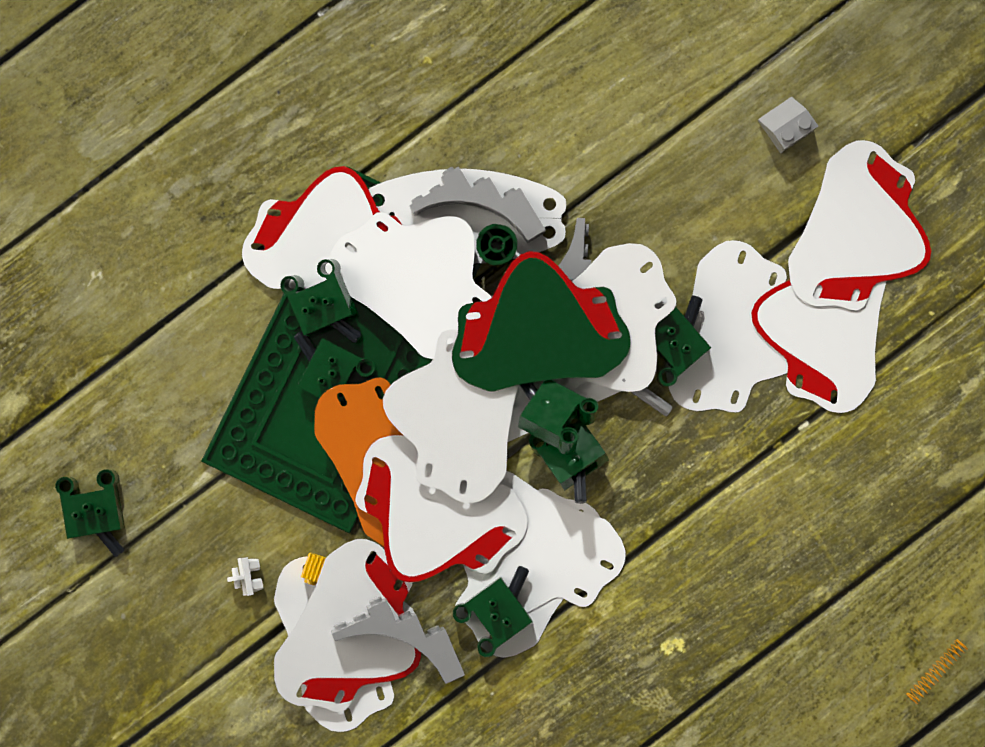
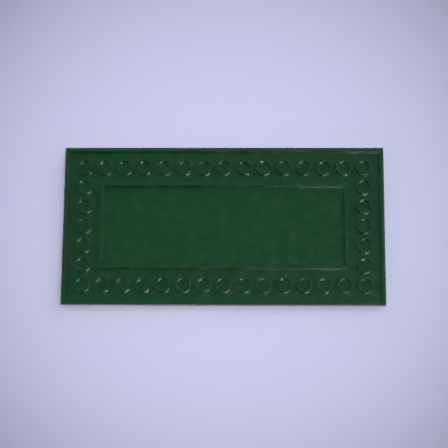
(271, 421)

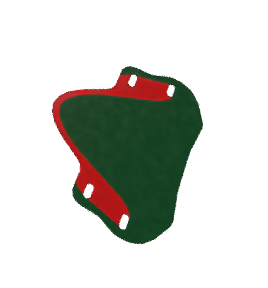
(538, 329)

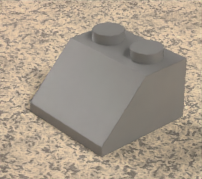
(787, 124)

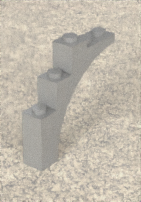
(483, 194)
(573, 262)
(407, 628)

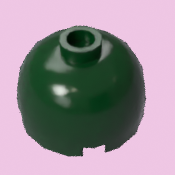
(496, 244)

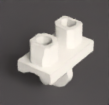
(248, 585)

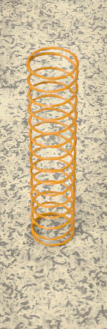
(936, 672)

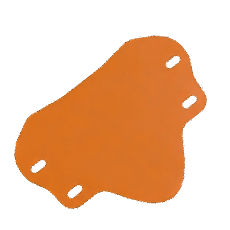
(349, 433)

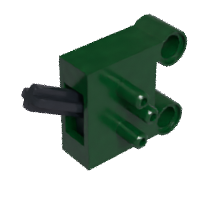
(328, 366)

